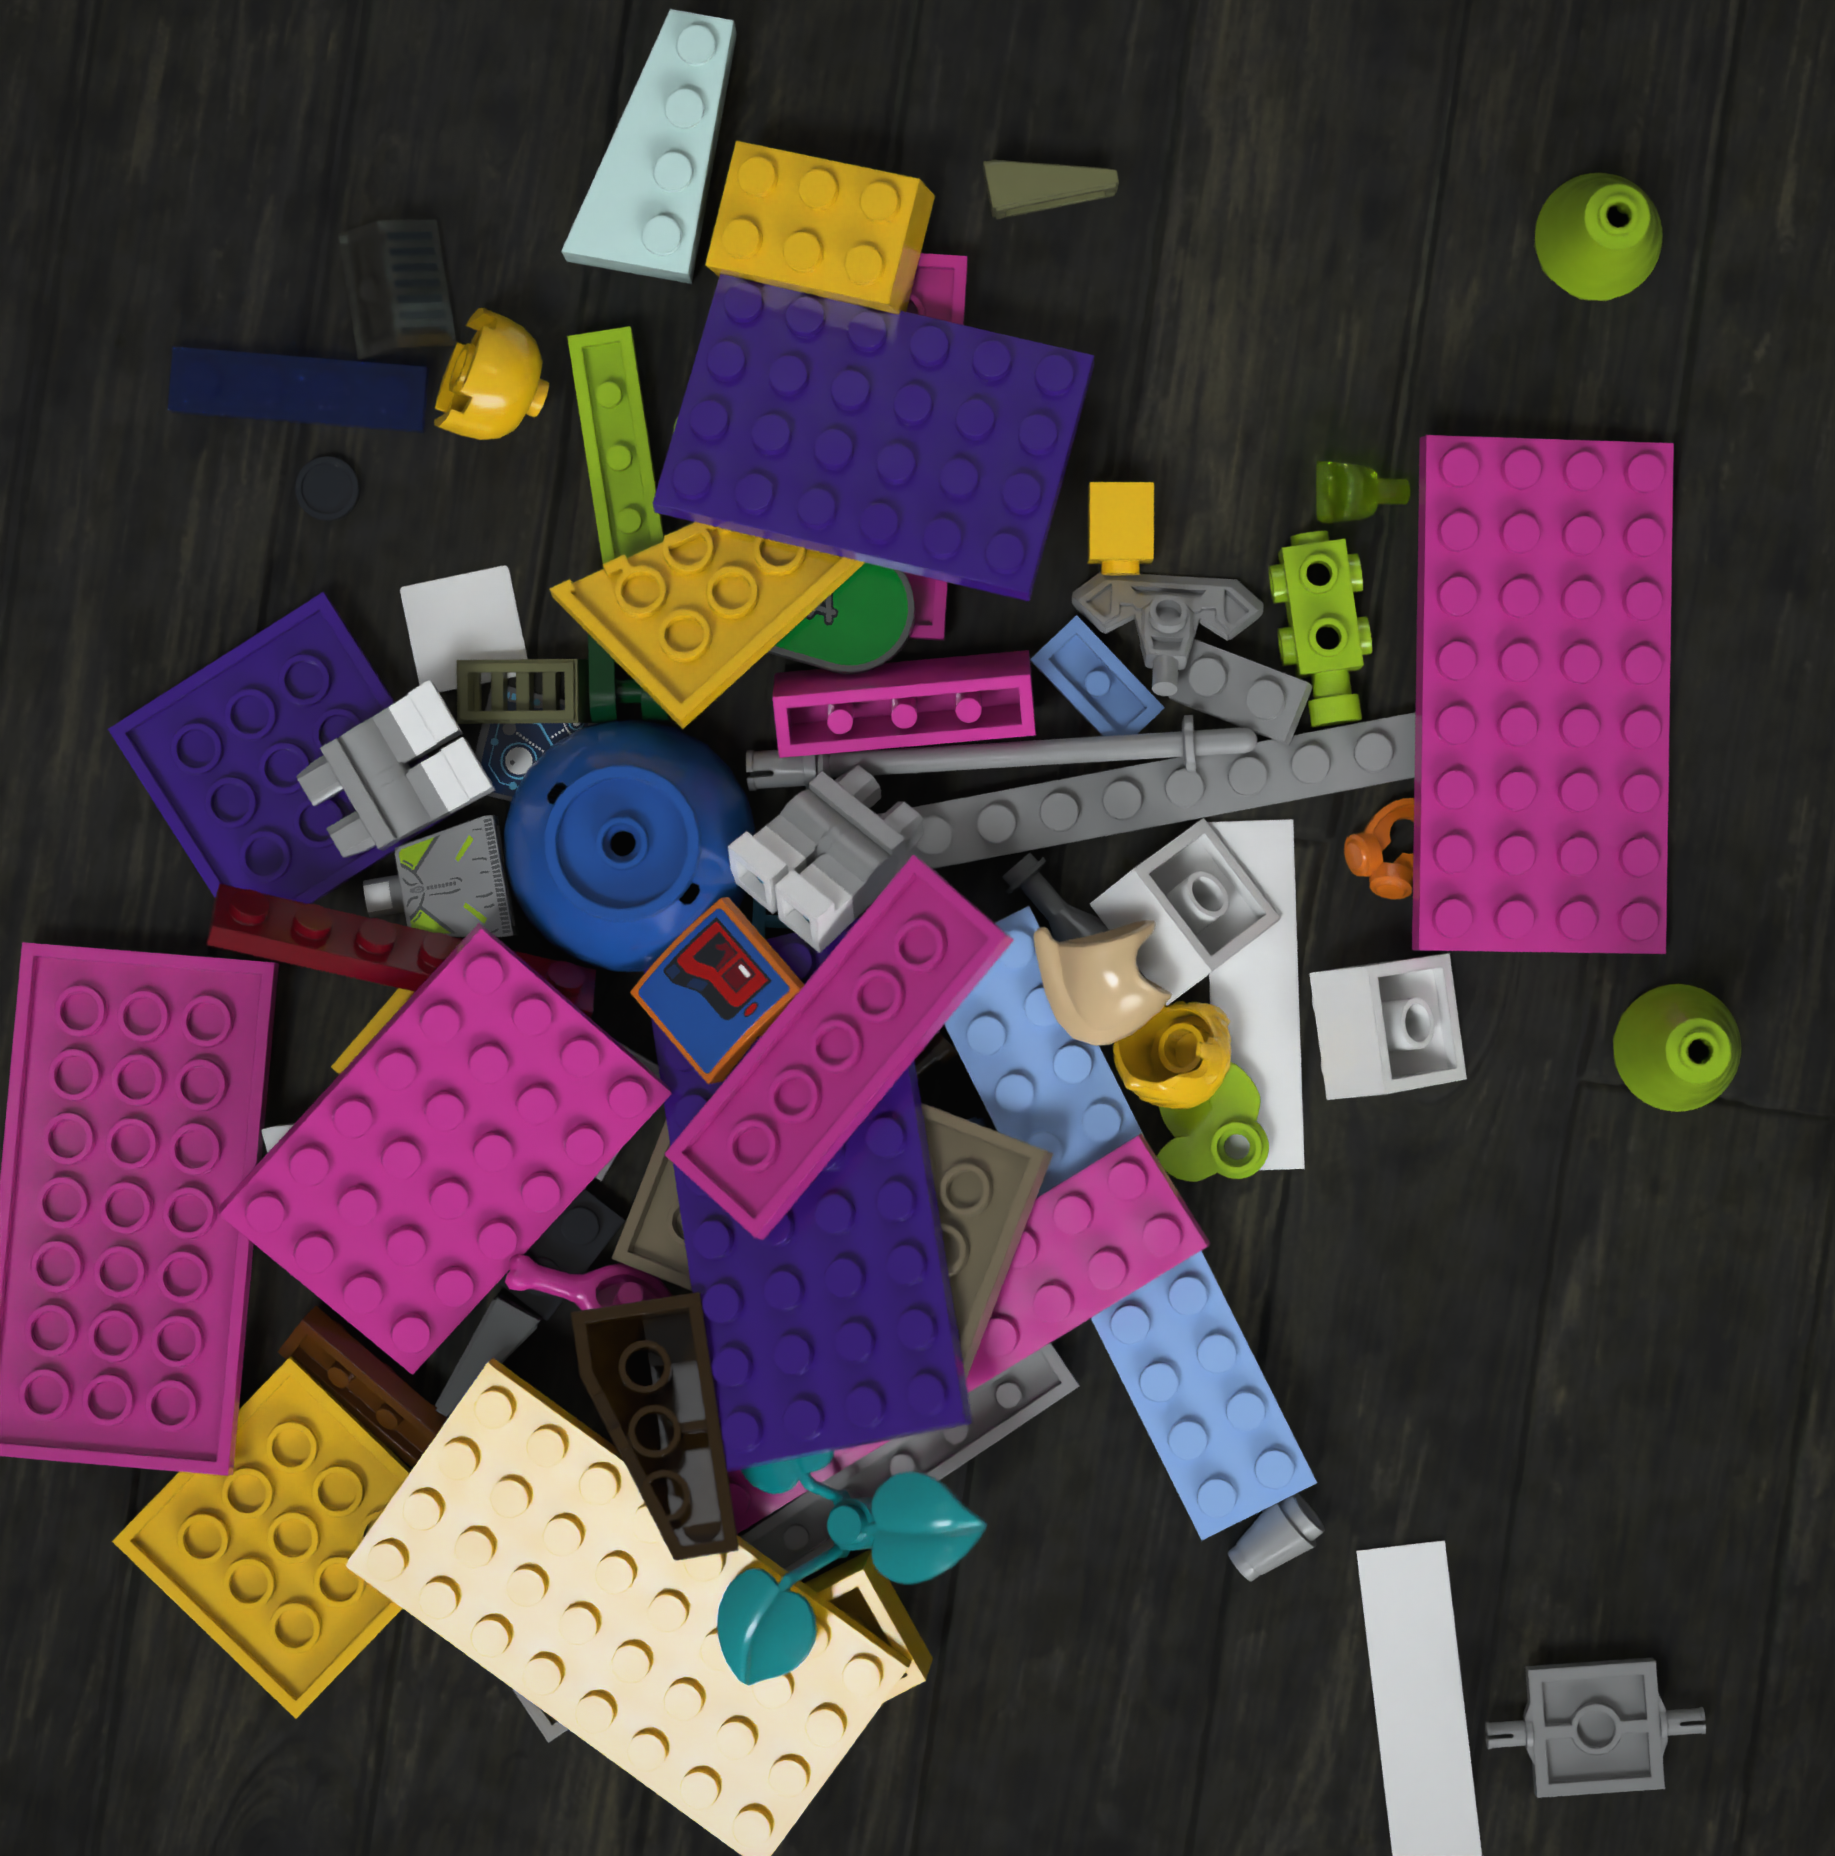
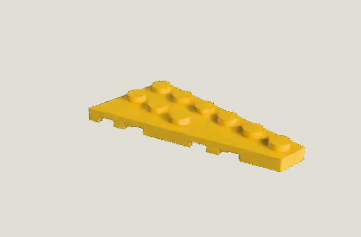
(700, 609)

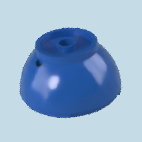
(637, 780)

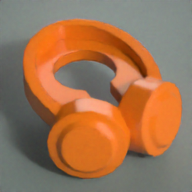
(1365, 854)

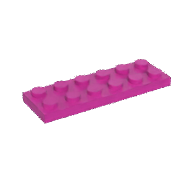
(838, 1047)

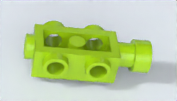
(1317, 607)

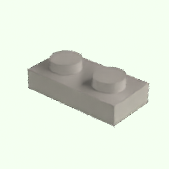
(1242, 692)

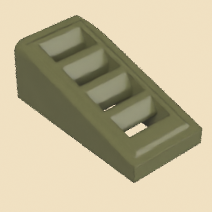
(1032, 187)
(576, 691)

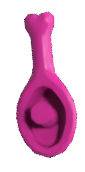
(595, 1289)

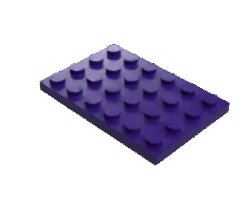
(875, 436)

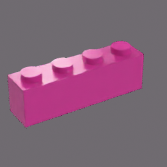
(904, 704)

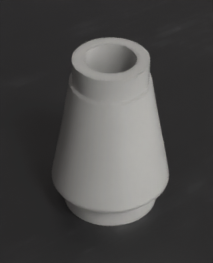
(1276, 1537)

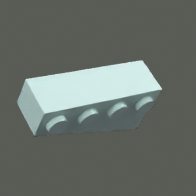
(658, 168)

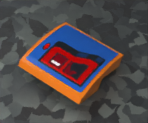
(717, 990)

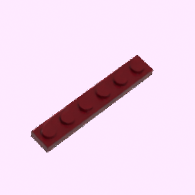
(357, 944)

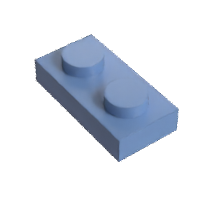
(1096, 681)

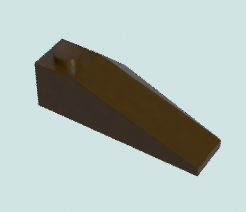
(658, 1401)

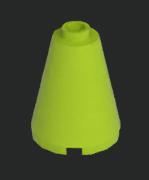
(1598, 236)
(1654, 1043)

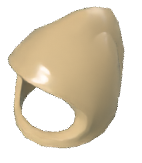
(1097, 983)

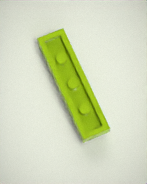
(616, 441)

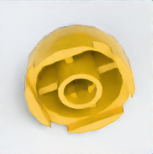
(491, 380)

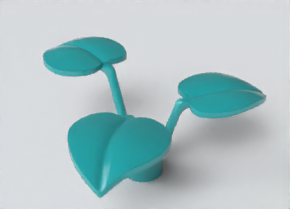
(913, 1534)

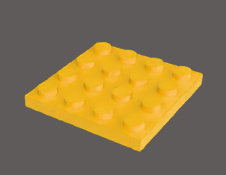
(269, 1546)

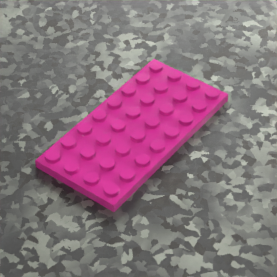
(1542, 695)
(120, 1142)

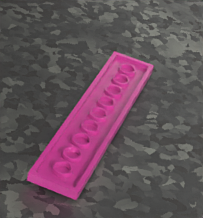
(1076, 1257)

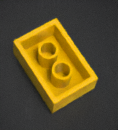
(820, 227)

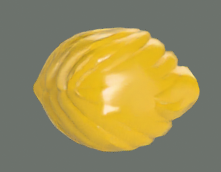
(1176, 1055)

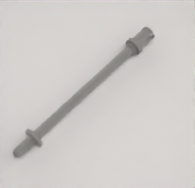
(774, 772)

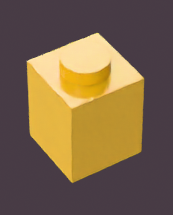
(1120, 526)

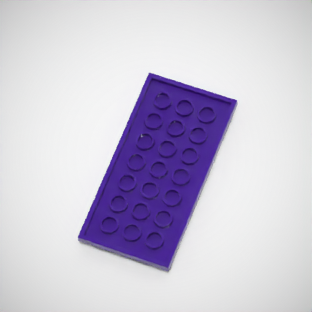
(847, 1307)

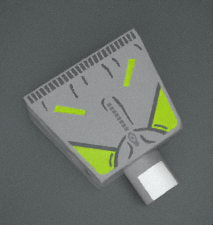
(449, 882)

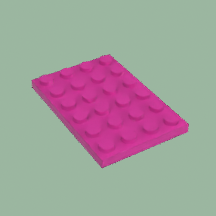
(444, 1149)

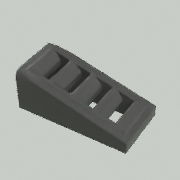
(497, 1337)

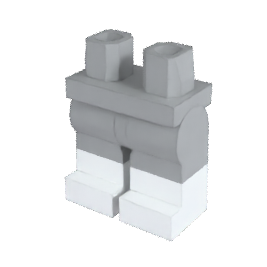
(376, 773)
(826, 855)

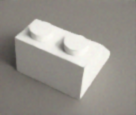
(1200, 908)
(1387, 1027)

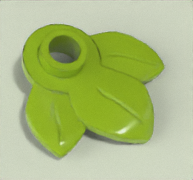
(1203, 1130)

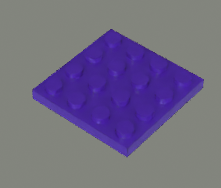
(236, 735)

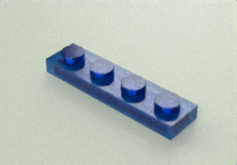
(298, 389)

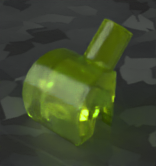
(1354, 491)

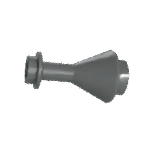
(1064, 920)

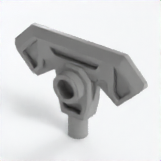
(1167, 615)

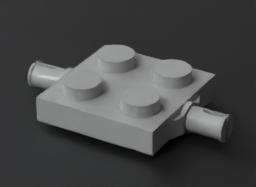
(1595, 1727)

